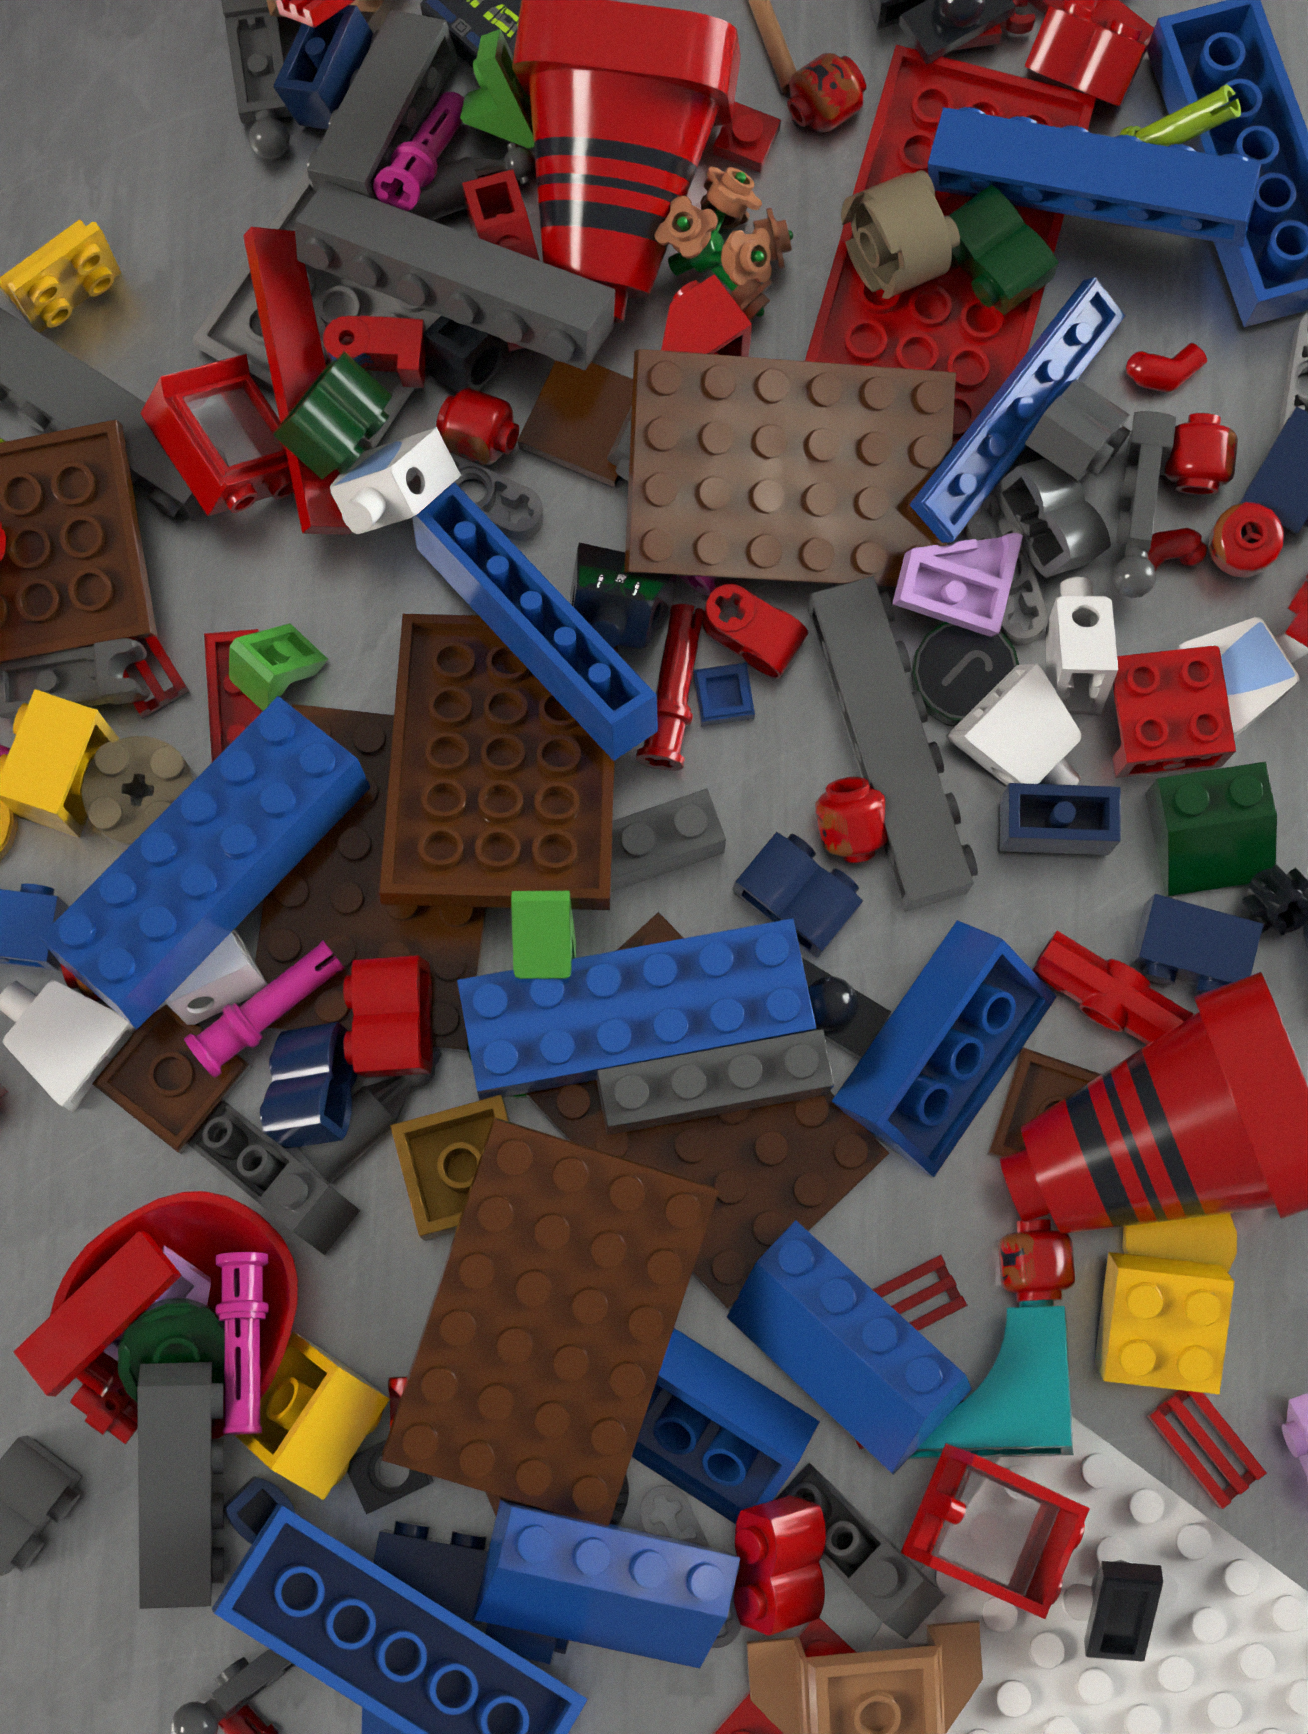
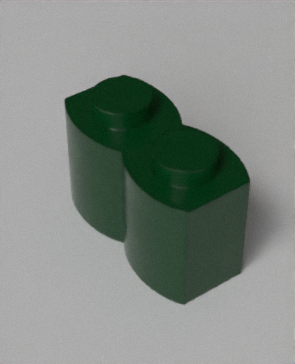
(1000, 251)
(334, 417)

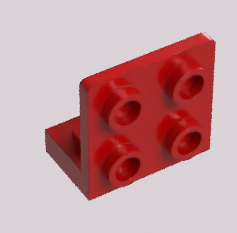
(1172, 712)

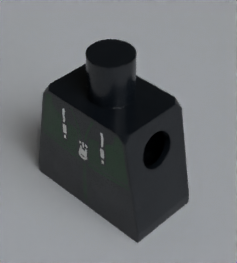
(616, 603)

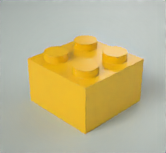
(49, 761)
(1164, 1323)
(314, 1417)

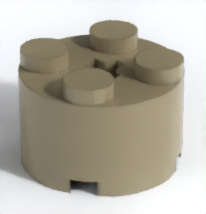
(899, 234)
(123, 772)

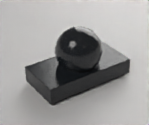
(946, 24)
(842, 1012)
(1122, 1610)

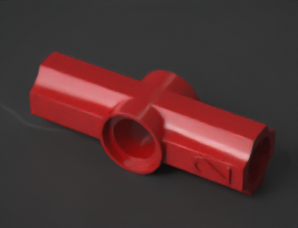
(1108, 990)

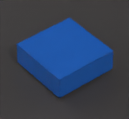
(723, 694)

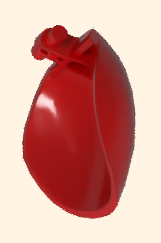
(197, 1229)

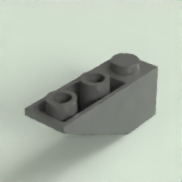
(274, 1178)
(867, 1558)

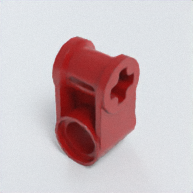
(758, 633)

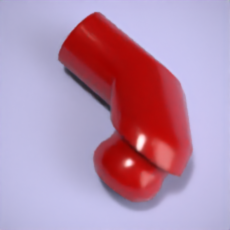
(1163, 372)
(1177, 543)

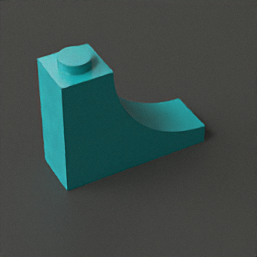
(1023, 1399)

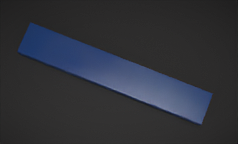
(1015, 409)

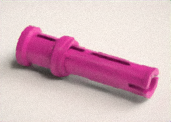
(415, 160)
(242, 1024)
(242, 1311)

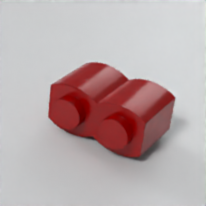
(1086, 53)
(389, 1016)
(779, 1564)

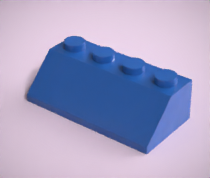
(945, 1047)
(847, 1347)
(719, 1431)
(605, 1585)

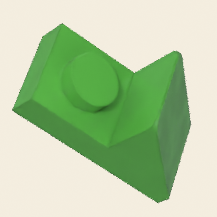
(500, 103)
(271, 660)
(542, 934)

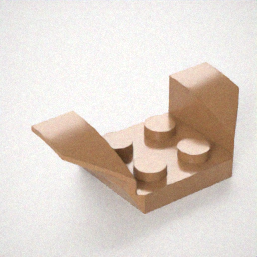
(868, 1691)

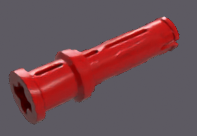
(675, 676)

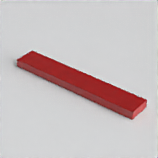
(293, 358)

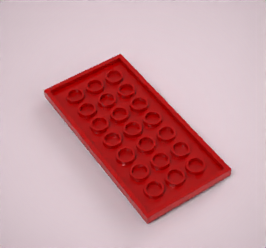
(941, 320)

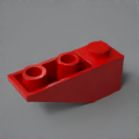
(500, 216)

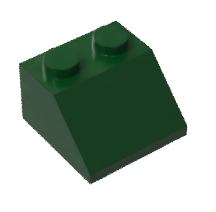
(1213, 828)

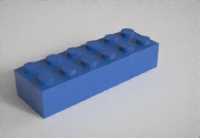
(1235, 46)
(206, 862)
(635, 1008)
(384, 1640)

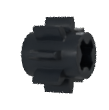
(1278, 899)

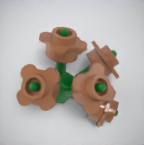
(743, 256)

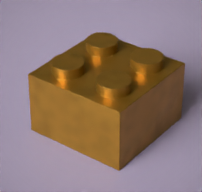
(440, 1161)

